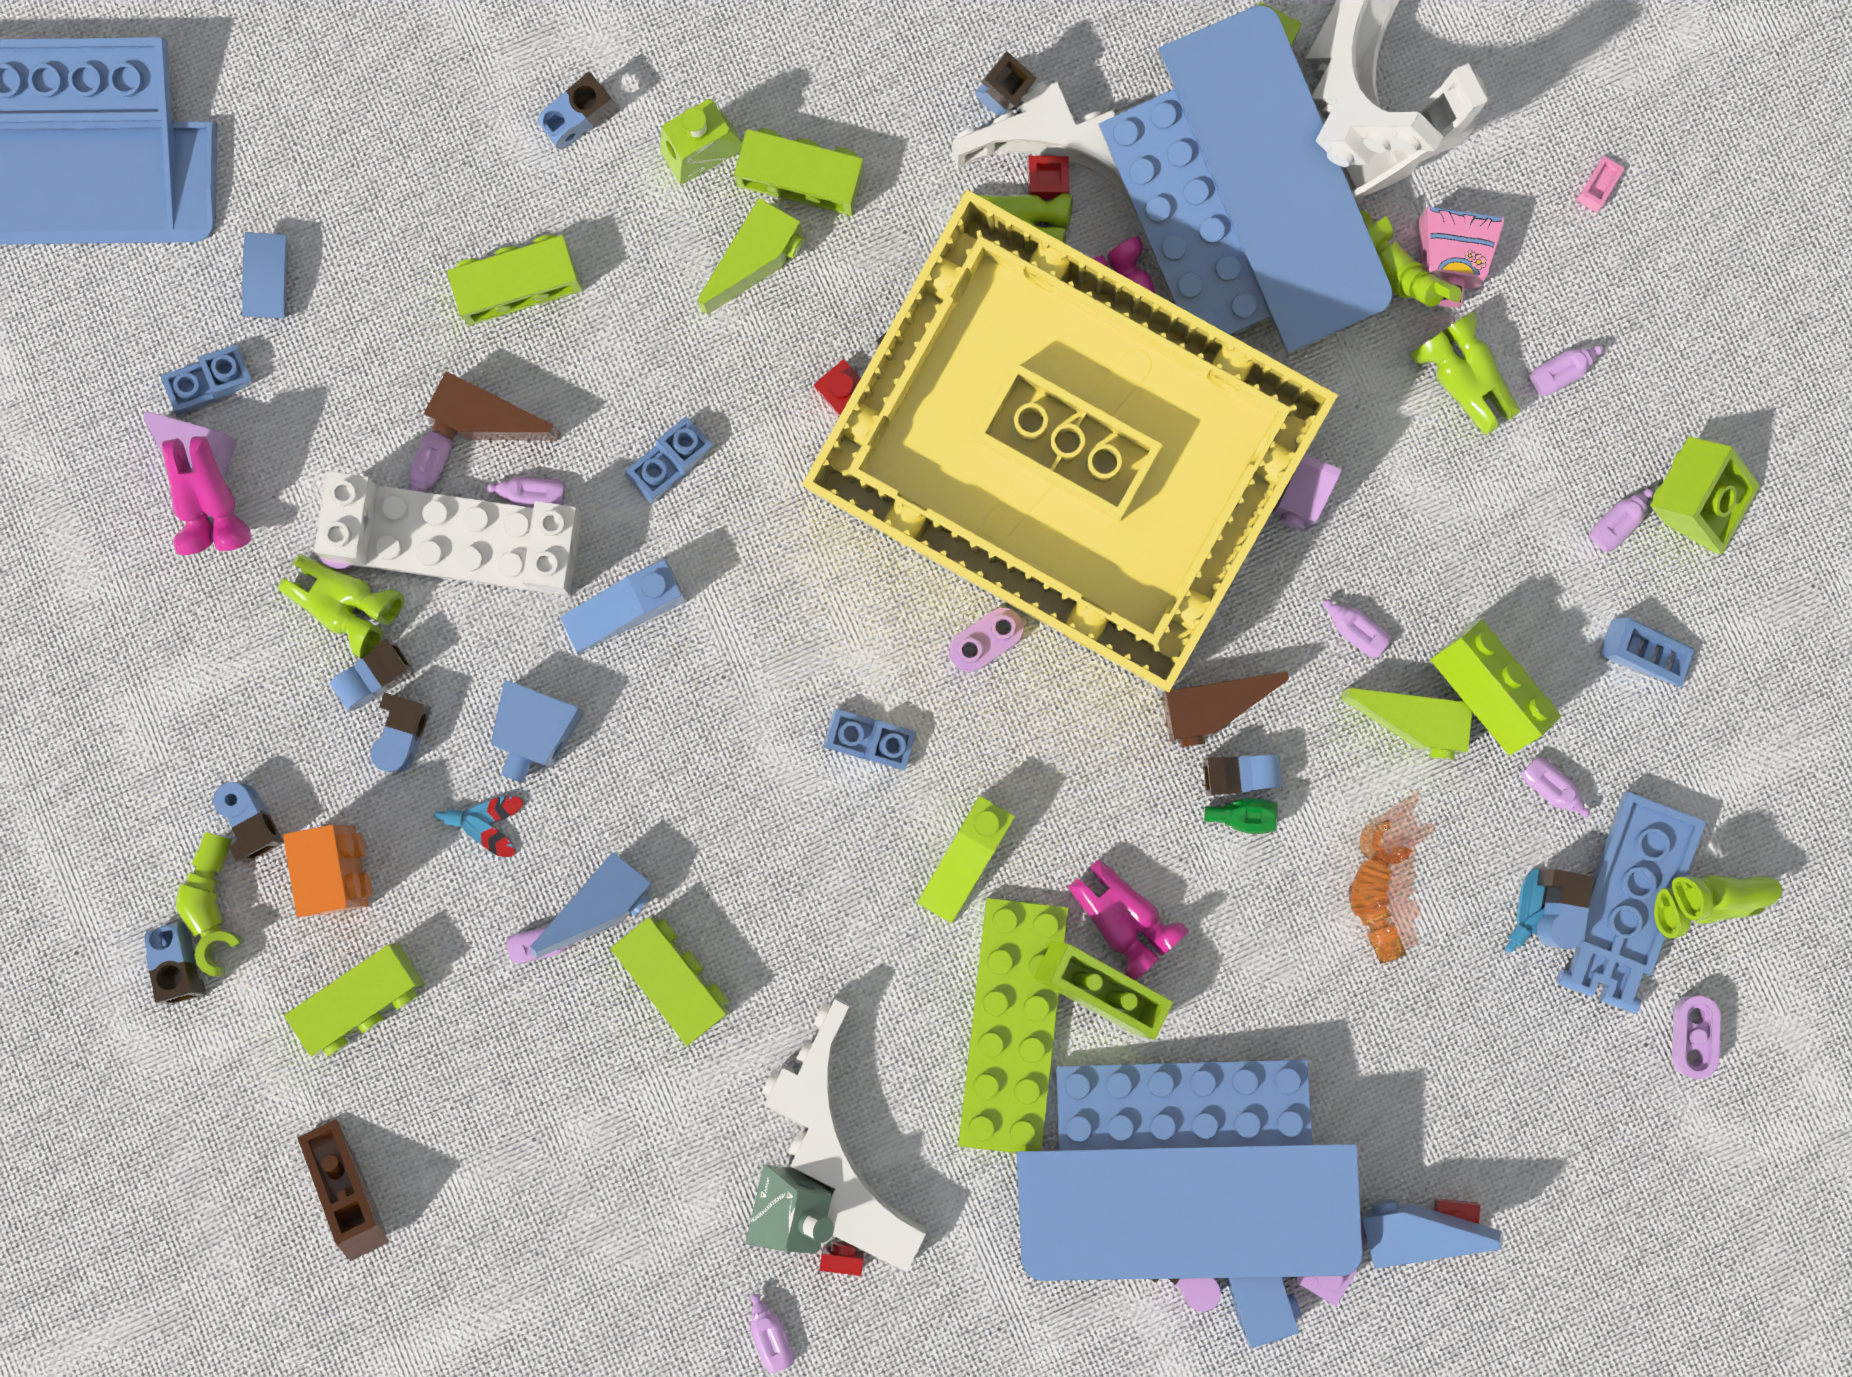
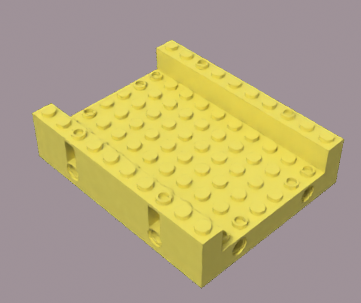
(1068, 441)

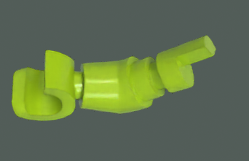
(1403, 272)
(198, 903)

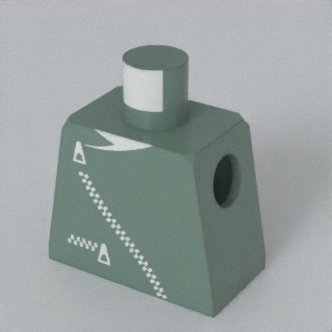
(789, 1212)

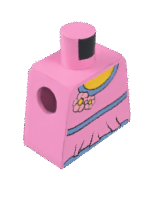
(1458, 246)

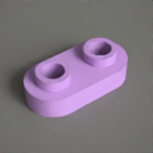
(986, 639)
(1701, 1036)

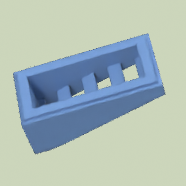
(1622, 644)

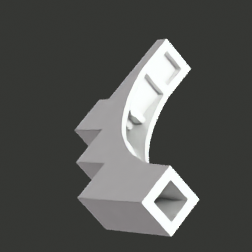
(1347, 92)
(1448, 110)
(1043, 129)
(855, 1207)

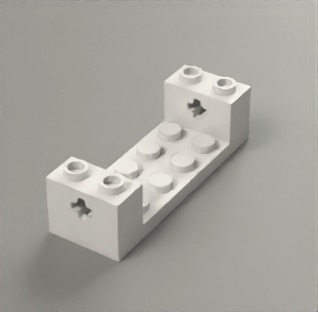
(448, 535)

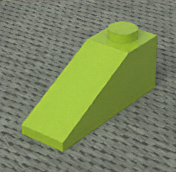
(754, 254)
(1421, 721)
(965, 859)

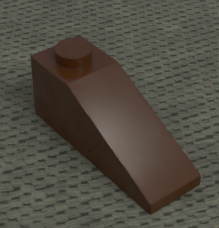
(479, 415)
(1207, 708)
(342, 1191)

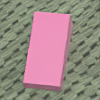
(1600, 184)

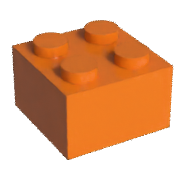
(327, 870)

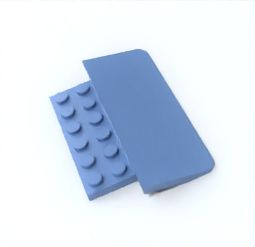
(96, 146)
(1242, 193)
(1188, 1177)

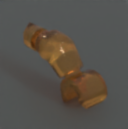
(1370, 890)

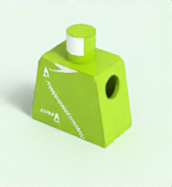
(698, 140)

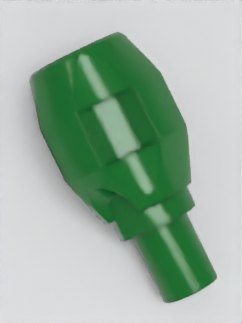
(1246, 815)

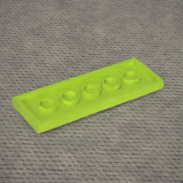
(1011, 1029)

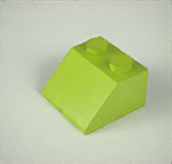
(1705, 493)

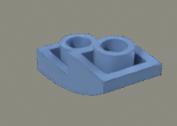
(264, 275)
(208, 381)
(669, 460)
(869, 739)

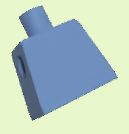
(531, 728)

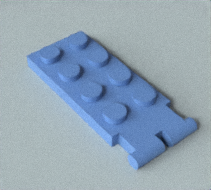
(1621, 939)

